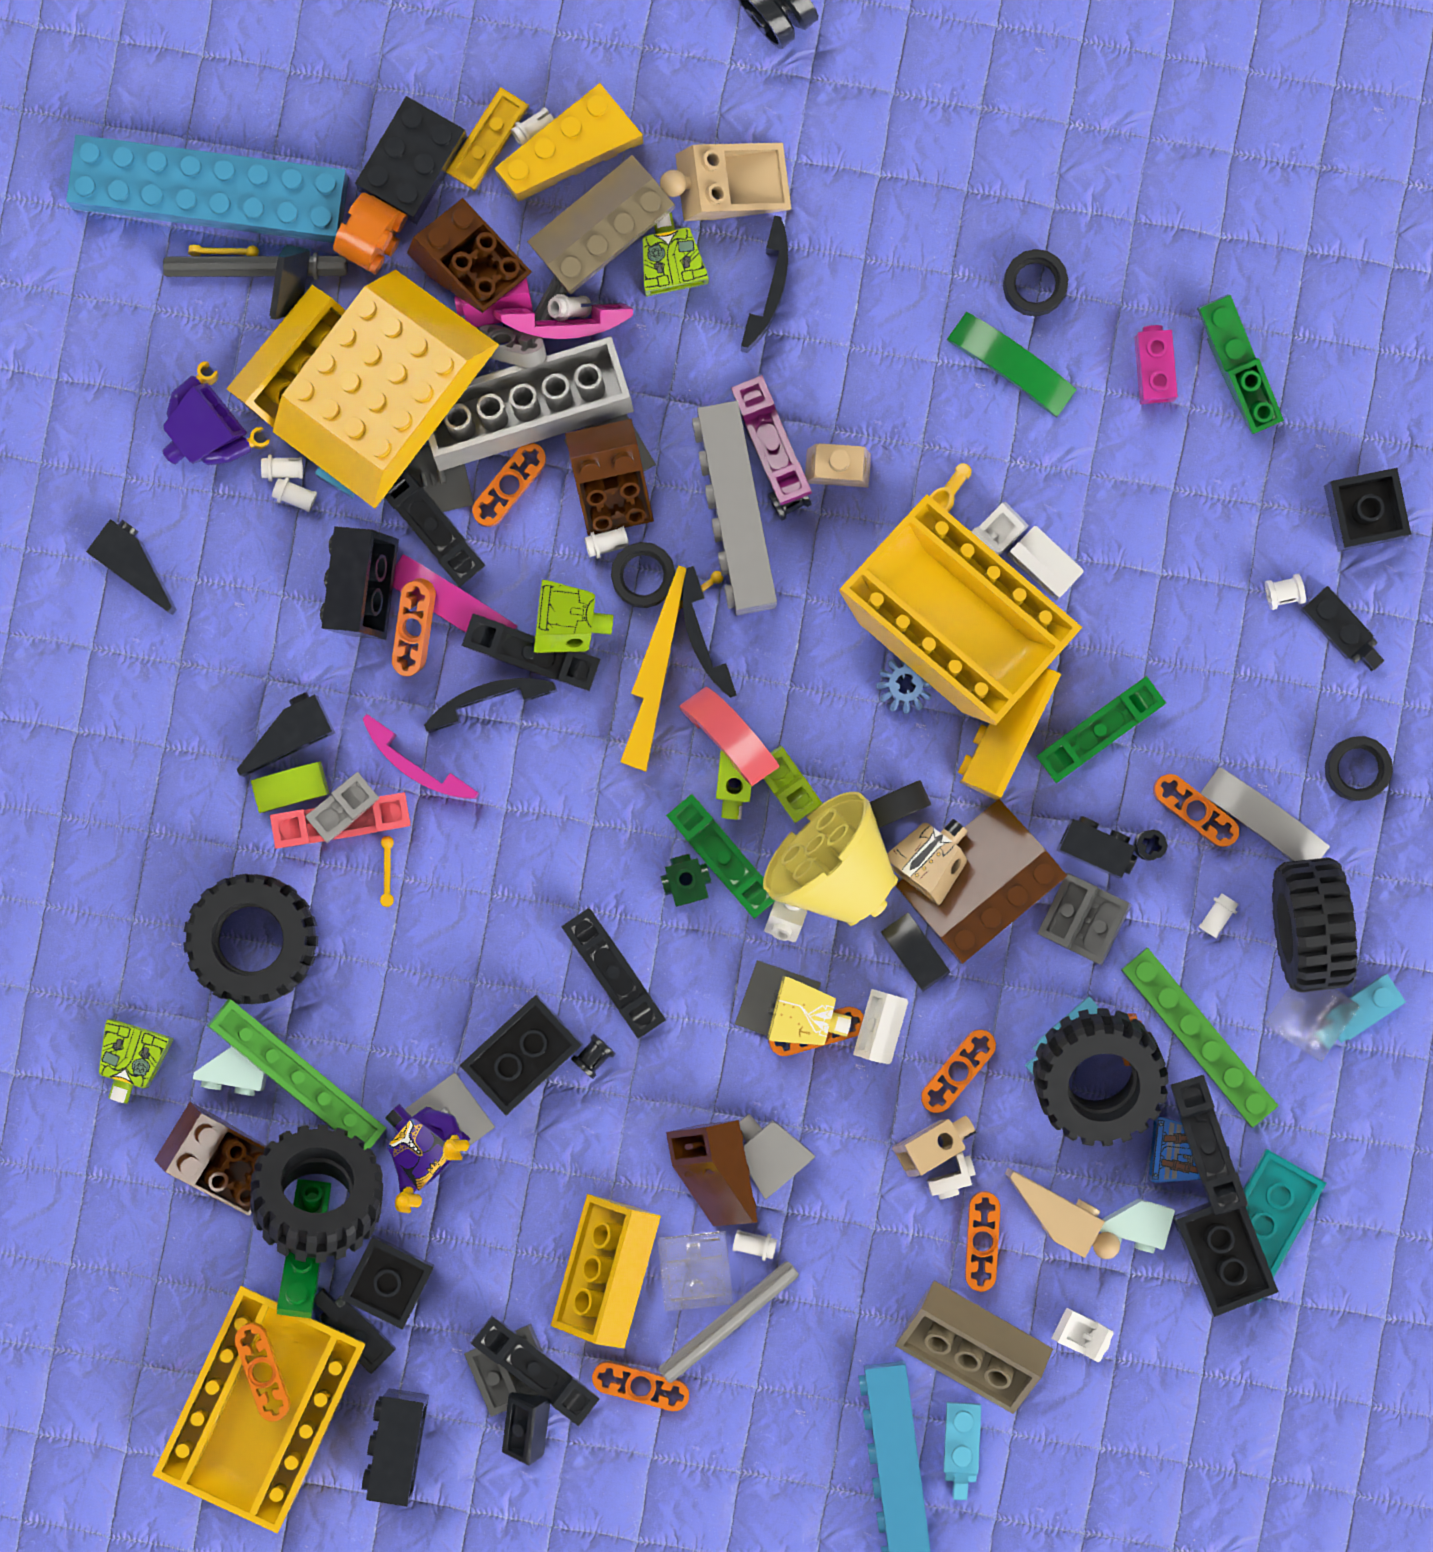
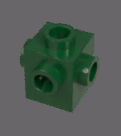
(686, 894)

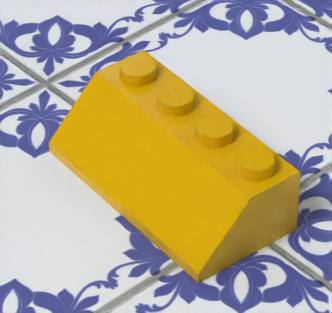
(285, 353)
(1003, 745)
(605, 1271)

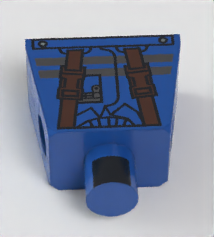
(1170, 1153)

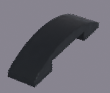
(758, 325)
(434, 529)
(691, 593)
(518, 650)
(448, 715)
(613, 972)
(1208, 1145)
(535, 1370)

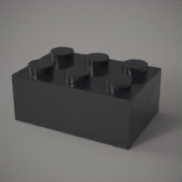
(411, 159)
(359, 582)
(521, 1054)
(1225, 1257)
(395, 1447)

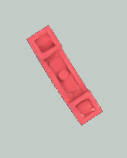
(730, 734)
(385, 814)

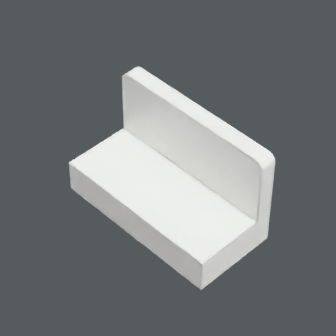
(1045, 562)
(880, 1027)

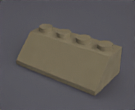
(601, 224)
(974, 1347)

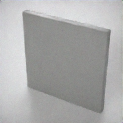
(455, 1099)

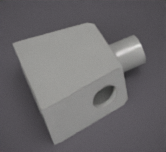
(772, 1154)

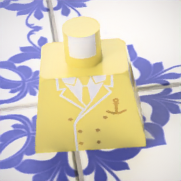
(805, 1015)

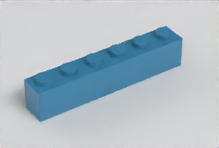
(895, 1457)

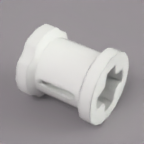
(1285, 591)

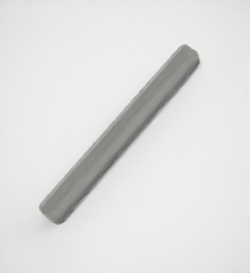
(728, 1321)

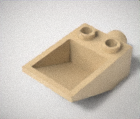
(729, 180)
(1064, 1222)

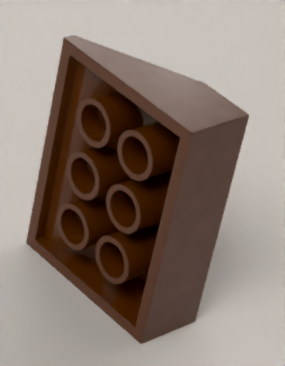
(998, 883)

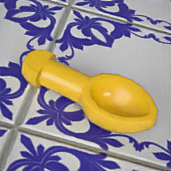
(945, 495)

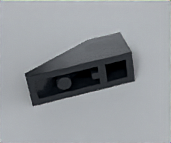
(128, 558)
(293, 730)

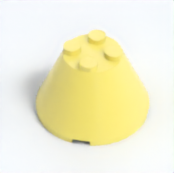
(834, 863)

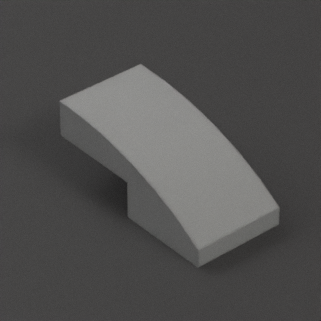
(342, 807)

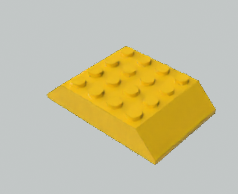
(380, 385)
(957, 613)
(221, 1440)

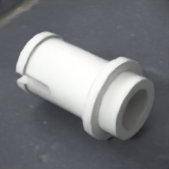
(526, 130)
(562, 307)
(281, 468)
(294, 494)
(606, 542)
(1218, 915)
(755, 1244)

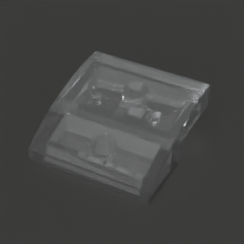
(1312, 1019)
(695, 1271)

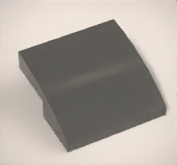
(1084, 919)
(496, 1381)

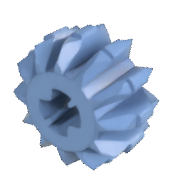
(893, 687)

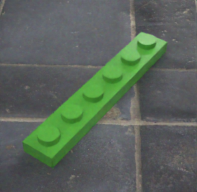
(1199, 1037)
(294, 1074)

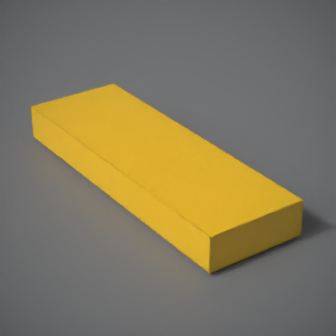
(487, 139)

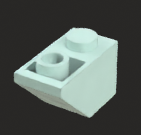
(232, 1070)
(1141, 1222)

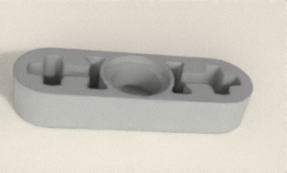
(522, 348)

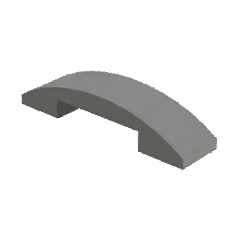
(1263, 817)

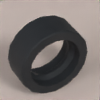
(1039, 257)
(629, 553)
(1384, 768)
(900, 803)

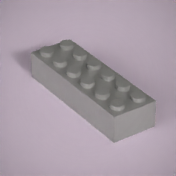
(532, 404)
(736, 508)

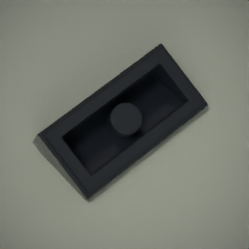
(289, 280)
(526, 1427)

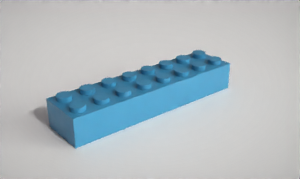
(207, 189)

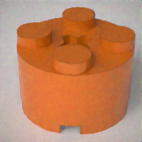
(369, 232)

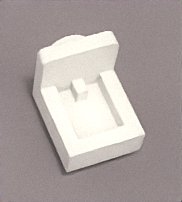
(1000, 528)
(785, 921)
(948, 1185)
(1083, 1335)

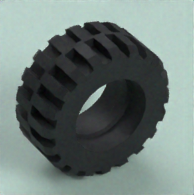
(1314, 924)
(204, 932)
(1109, 1117)
(316, 1233)

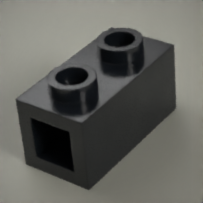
(1098, 849)

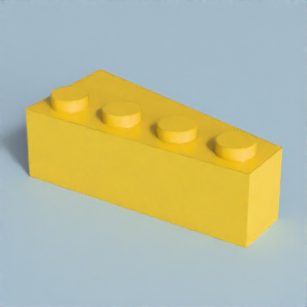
(575, 140)

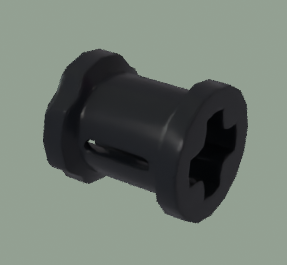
(789, 507)
(1160, 842)
(593, 1056)

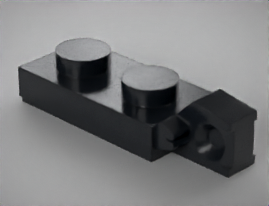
(1343, 628)
(352, 1322)

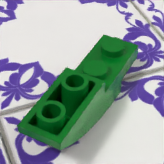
(1238, 364)
(299, 1277)

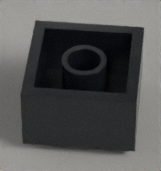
(1367, 509)
(387, 1282)

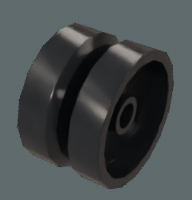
(776, 18)

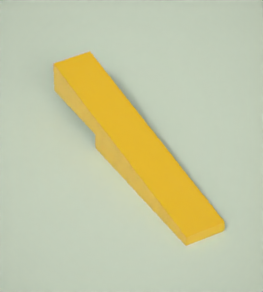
(652, 677)

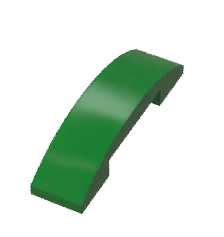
(1012, 362)
(1101, 729)
(721, 855)

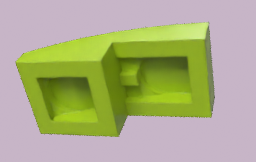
(290, 787)
(791, 787)

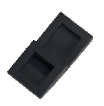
(915, 952)

